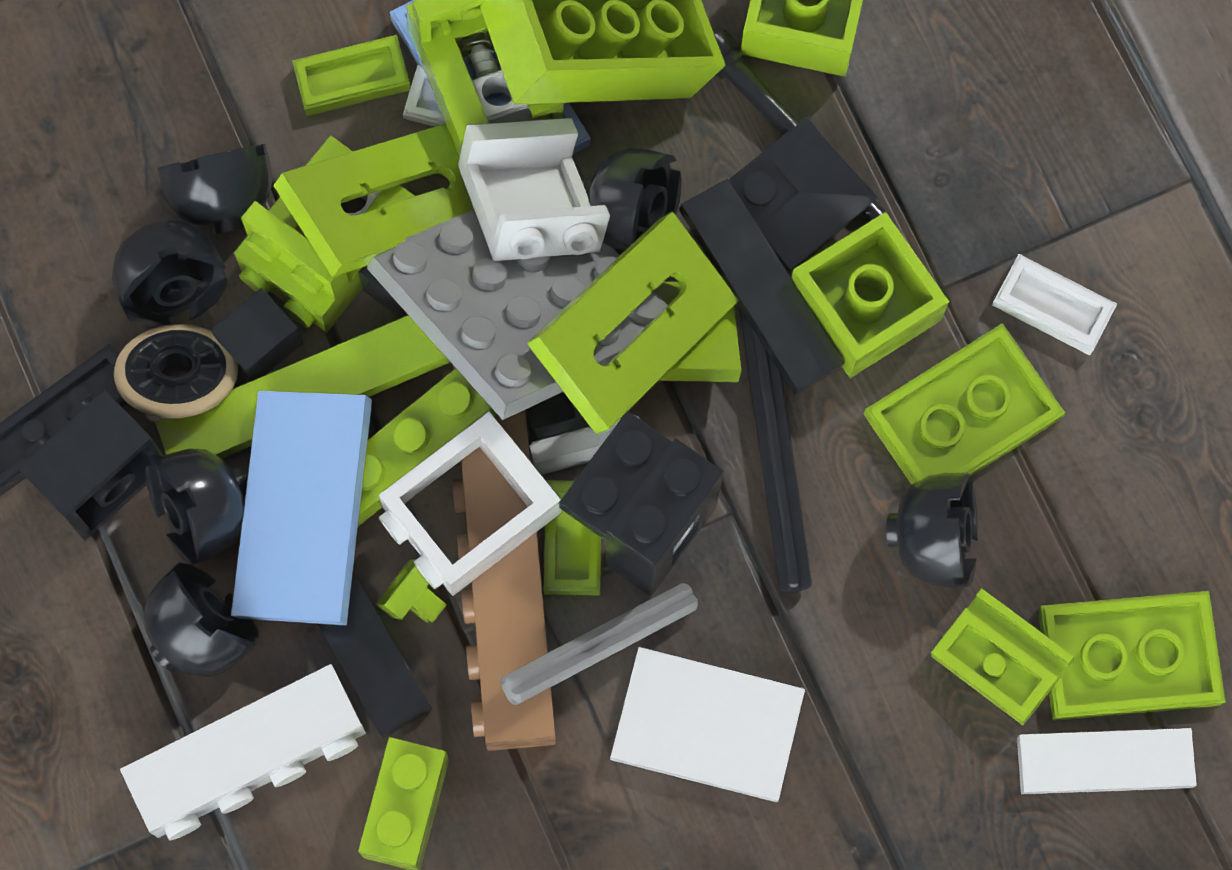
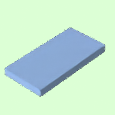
(302, 507)

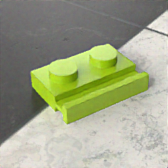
(1002, 656)

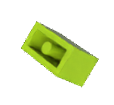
(404, 804)

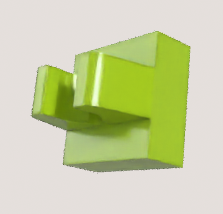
(410, 593)

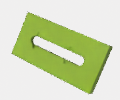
(351, 241)
(570, 338)

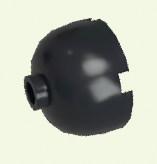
(218, 187)
(637, 192)
(166, 272)
(200, 501)
(937, 529)
(194, 626)

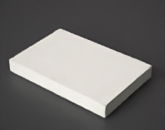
(707, 724)

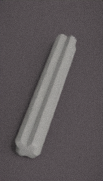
(598, 644)

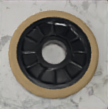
(147, 389)

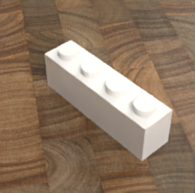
(242, 753)

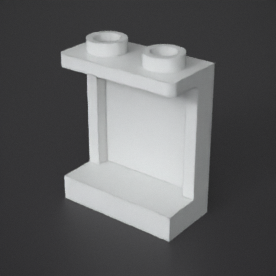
(530, 190)

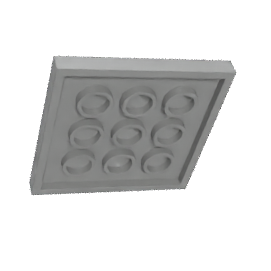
(490, 309)

